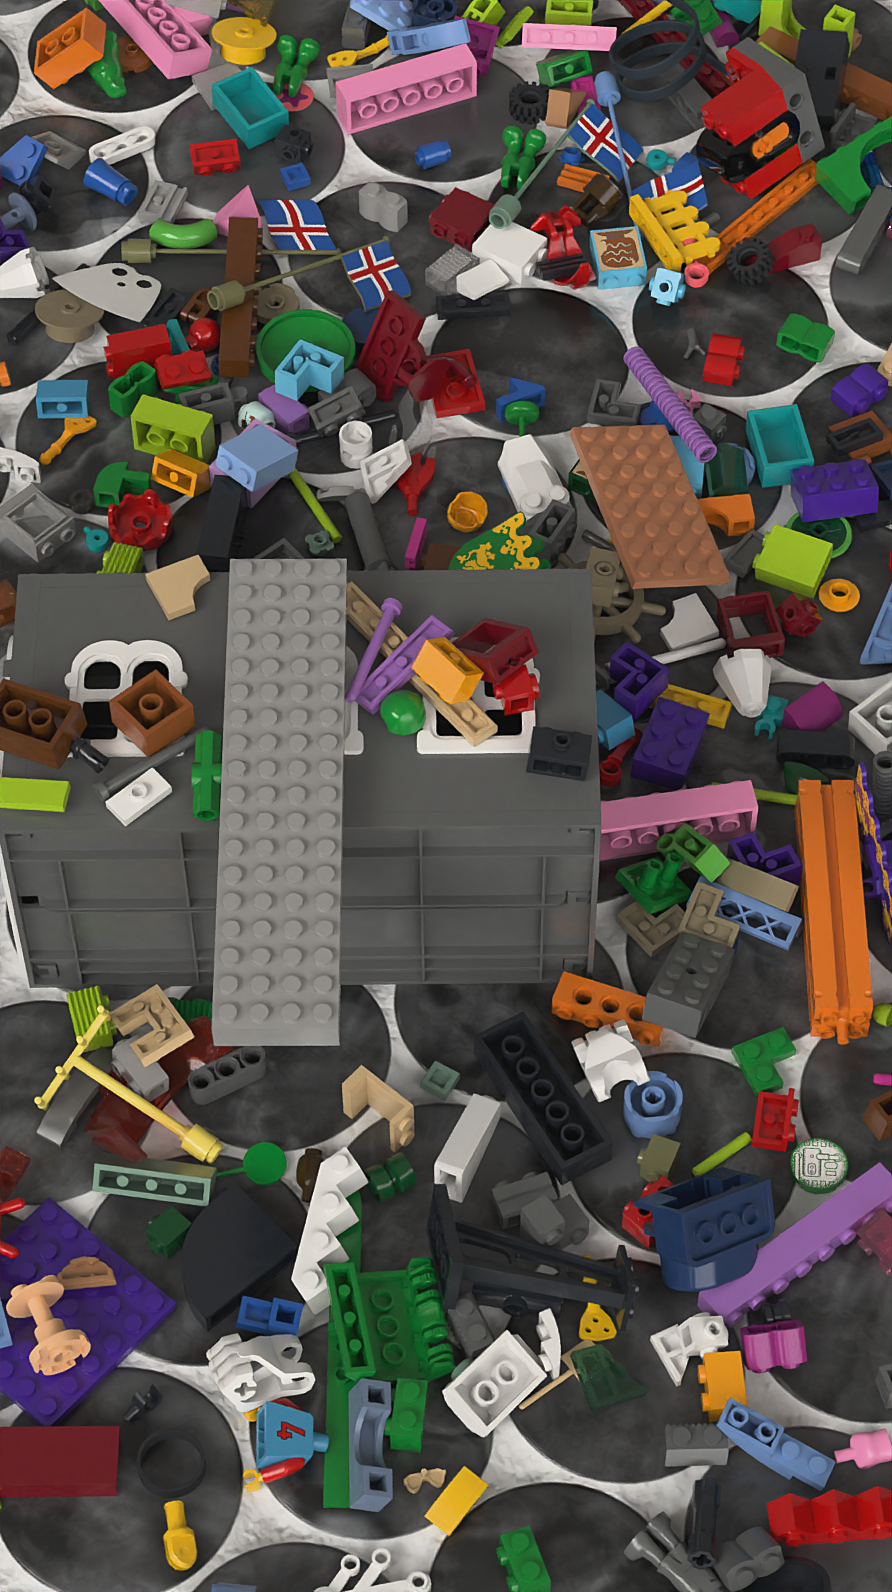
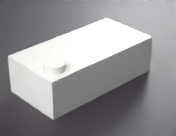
(873, 720)

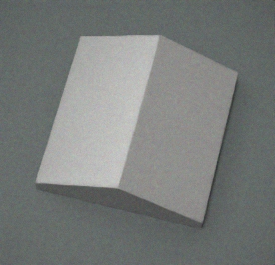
(60, 150)

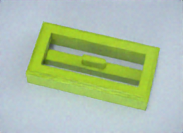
(514, 26)

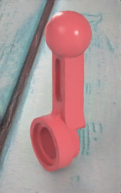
(695, 270)

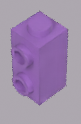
(288, 413)

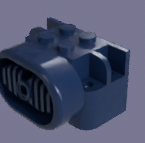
(708, 1229)

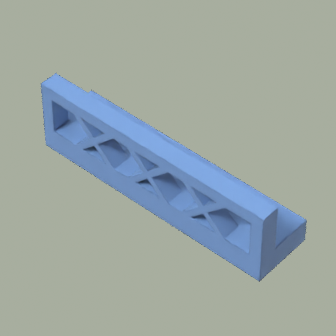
(759, 911)

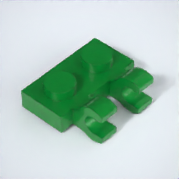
(706, 14)

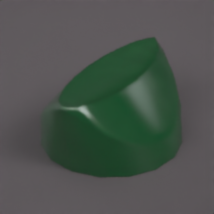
(799, 771)

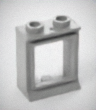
(35, 523)

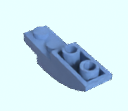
(428, 37)
(772, 1447)

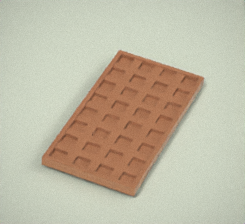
(649, 506)

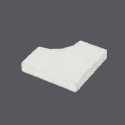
(689, 625)

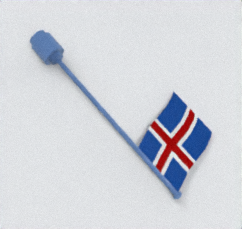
(686, 179)

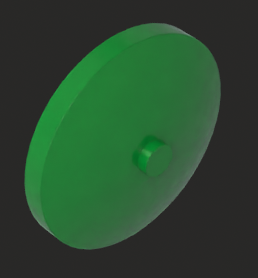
(309, 325)

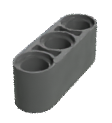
(220, 1085)

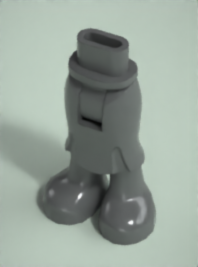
(675, 1563)

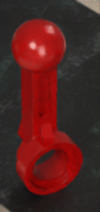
(616, 759)

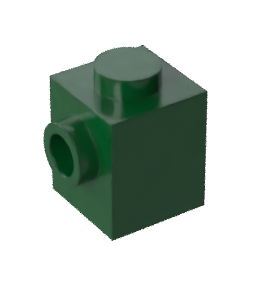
(167, 1232)

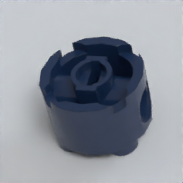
(432, 11)

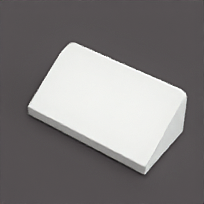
(481, 280)

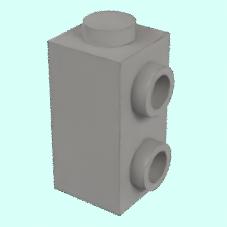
(145, 1081)

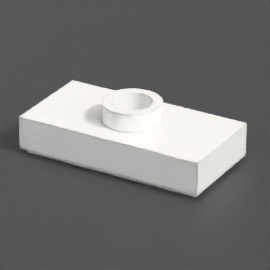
(138, 796)

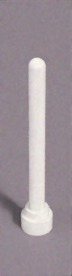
(684, 653)

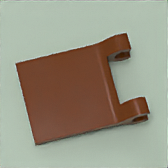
(874, 449)

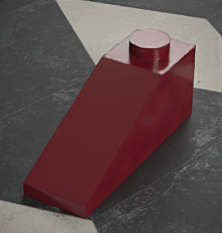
(793, 248)

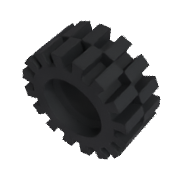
(527, 93)
(757, 269)

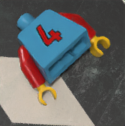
(282, 1441)

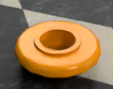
(837, 603)

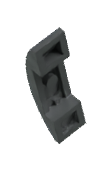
(72, 1100)

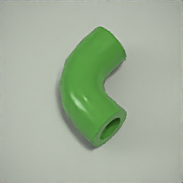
(183, 236)

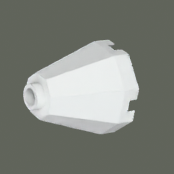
(23, 276)
(745, 680)

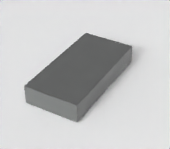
(743, 554)

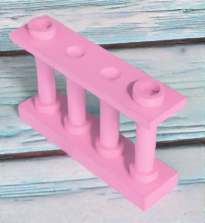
(568, 37)

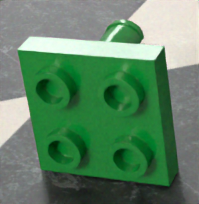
(655, 882)

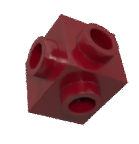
(799, 615)

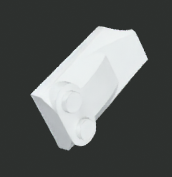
(530, 477)
(494, 1383)

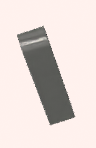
(866, 231)

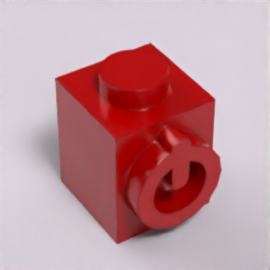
(517, 691)

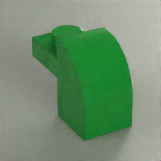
(118, 480)

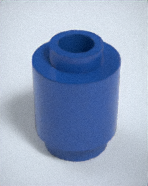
(432, 154)

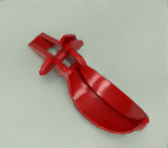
(563, 243)

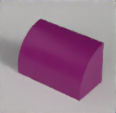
(813, 710)

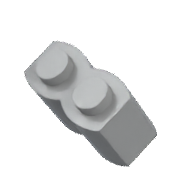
(383, 206)

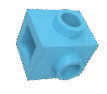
(659, 282)

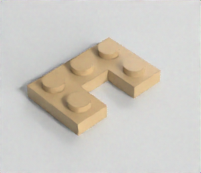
(168, 1026)

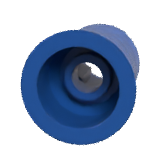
(109, 182)

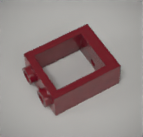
(754, 603)
(510, 641)

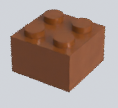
(152, 713)

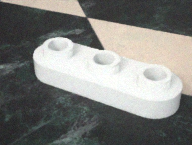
(123, 145)

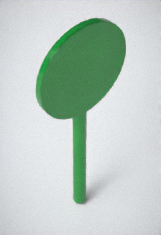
(262, 1164)

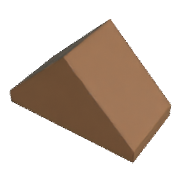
(563, 106)

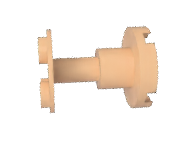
(56, 1345)

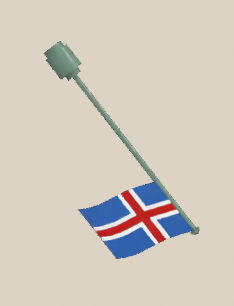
(594, 137)

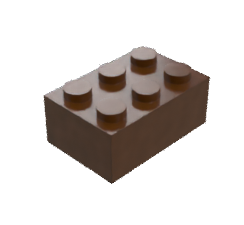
(38, 724)

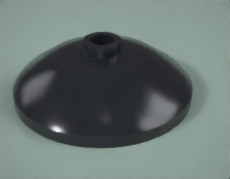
(795, 1575)

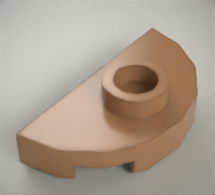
(86, 1273)

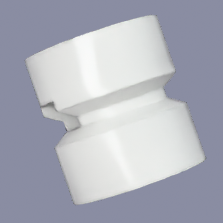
(355, 443)

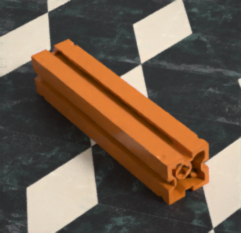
(833, 910)

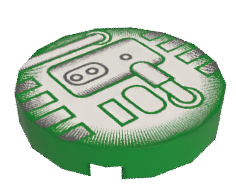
(818, 1165)

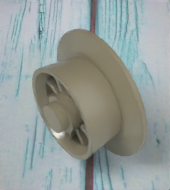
(67, 316)

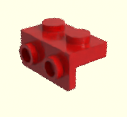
(215, 157)
(182, 369)
(773, 1120)

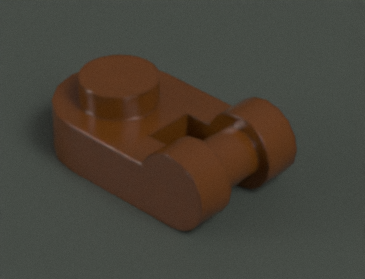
(197, 302)

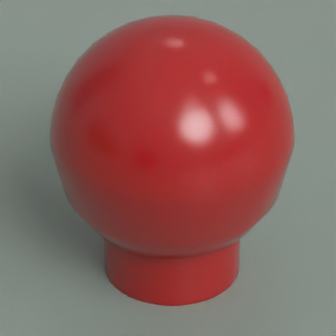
(203, 335)

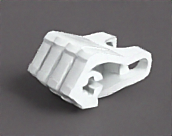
(610, 1058)
(259, 1369)

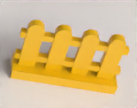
(659, 232)

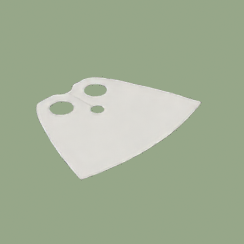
(100, 288)

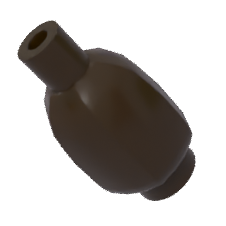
(307, 1172)

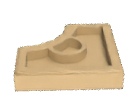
(177, 584)

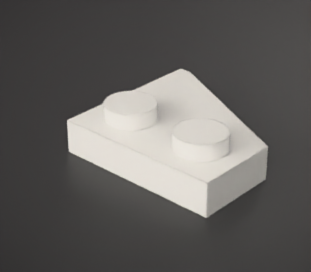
(384, 469)

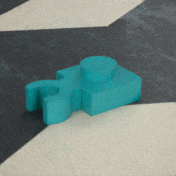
(771, 715)

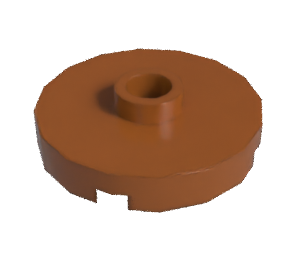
(132, 56)

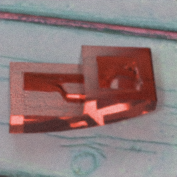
(11, 1171)

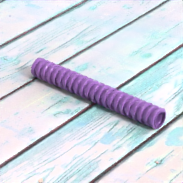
(670, 404)

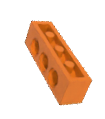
(600, 998)

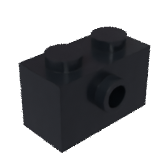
(559, 753)

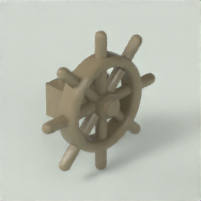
(607, 583)

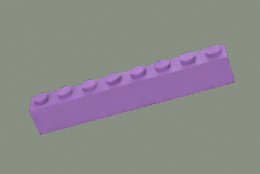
(801, 1246)

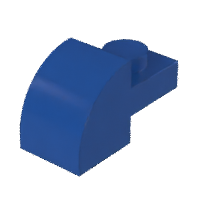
(268, 1317)

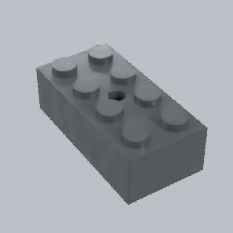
(688, 984)

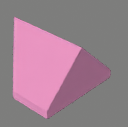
(240, 206)

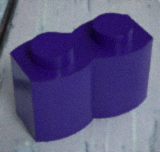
(859, 390)

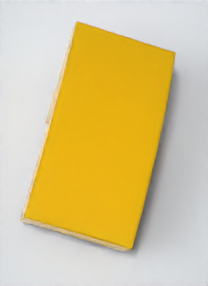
(456, 1500)

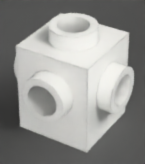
(702, 1335)

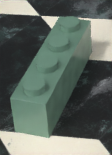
(155, 1179)

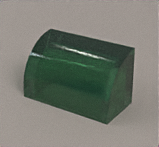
(727, 472)

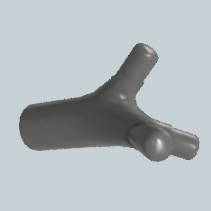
(693, 343)

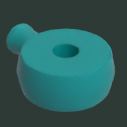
(658, 160)
(96, 540)

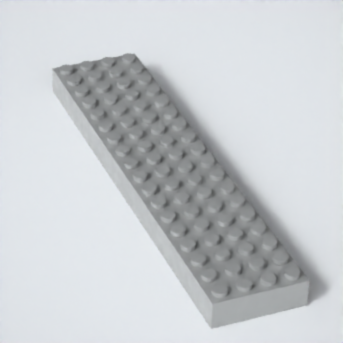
(282, 805)

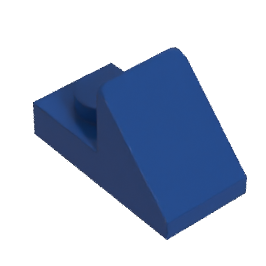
(520, 391)

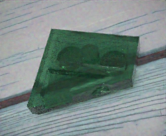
(603, 1378)

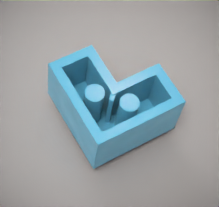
(308, 366)

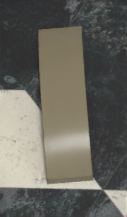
(758, 885)

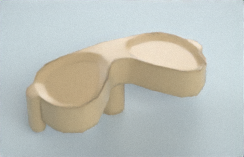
(435, 1477)

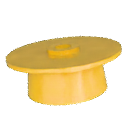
(243, 39)

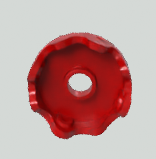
(137, 509)

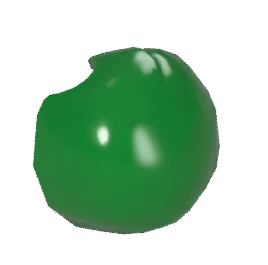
(403, 712)

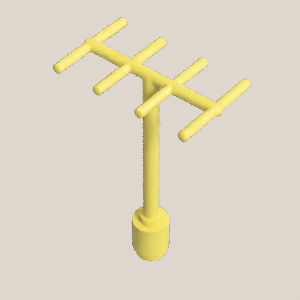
(194, 1139)

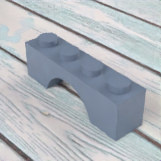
(368, 1476)

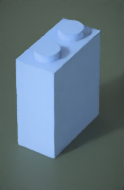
(256, 458)

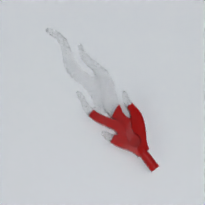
(418, 437)

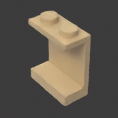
(366, 1088)

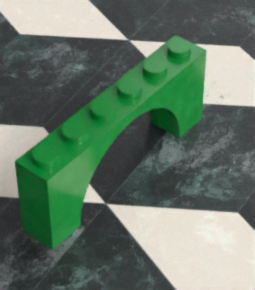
(841, 171)

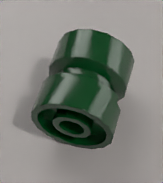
(393, 1176)

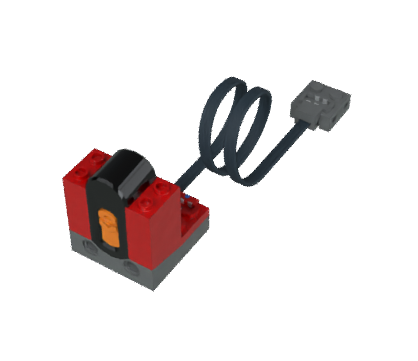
(752, 128)

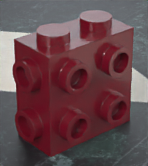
(460, 218)

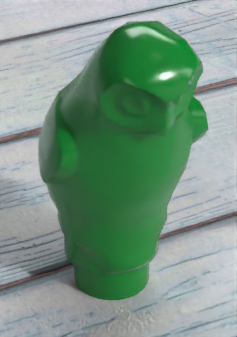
(108, 70)

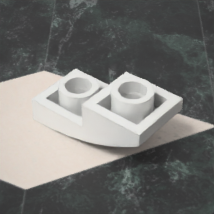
(24, 467)
(550, 1345)

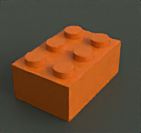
(70, 48)

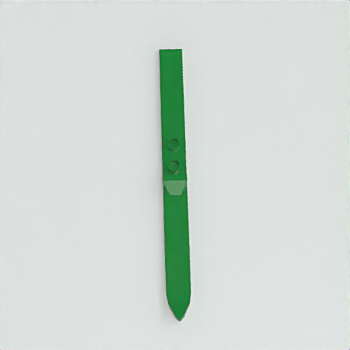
(338, 1385)

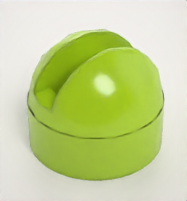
(883, 1014)

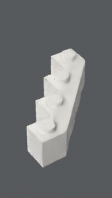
(326, 1219)

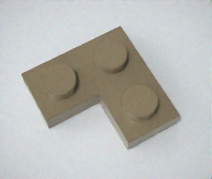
(702, 920)
(651, 932)

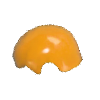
(467, 512)

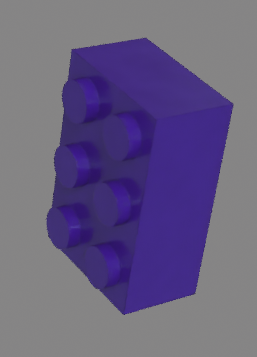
(834, 490)
(669, 744)

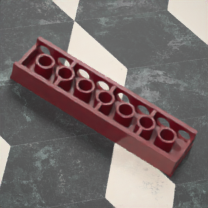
(59, 1461)

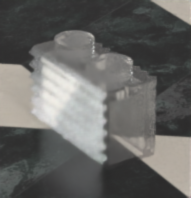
(443, 273)

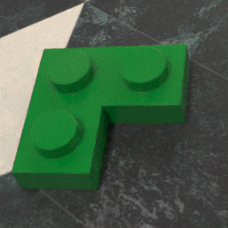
(758, 1057)

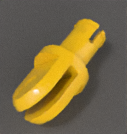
(179, 1539)

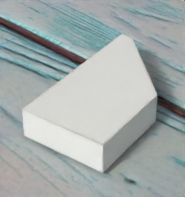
(670, 1352)

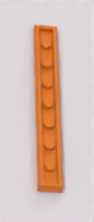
(763, 213)

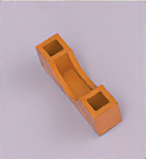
(730, 513)

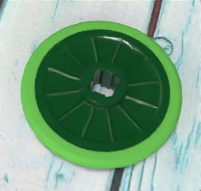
(831, 530)

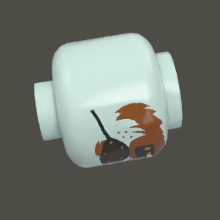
(255, 410)

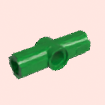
(207, 776)

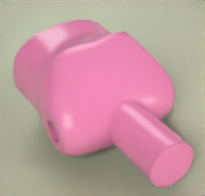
(866, 1449)

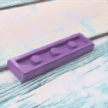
(397, 667)

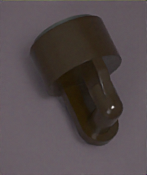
(602, 194)

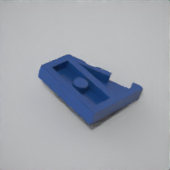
(22, 160)

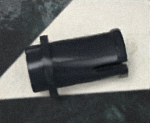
(87, 753)

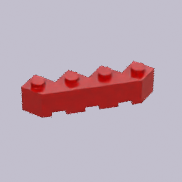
(831, 1517)

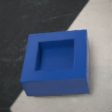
(295, 176)

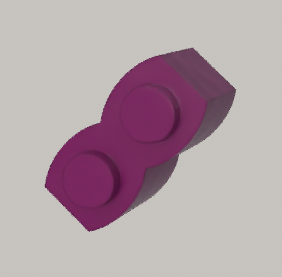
(773, 1345)

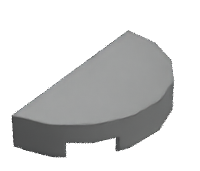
(336, 493)

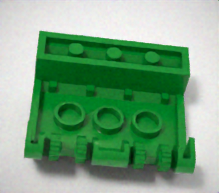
(388, 1325)

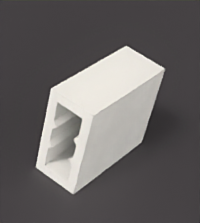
(512, 249)

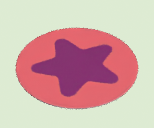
(300, 101)

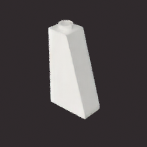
(467, 1145)

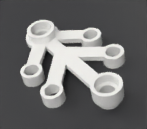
(372, 1573)

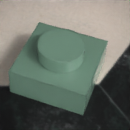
(440, 1080)

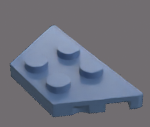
(879, 644)

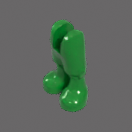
(294, 74)
(522, 166)

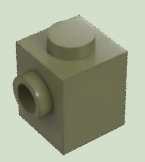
(658, 1158)

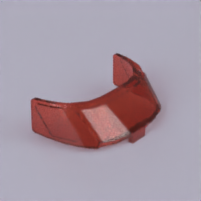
(121, 1125)

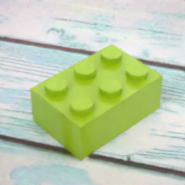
(166, 426)

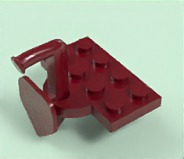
(397, 358)

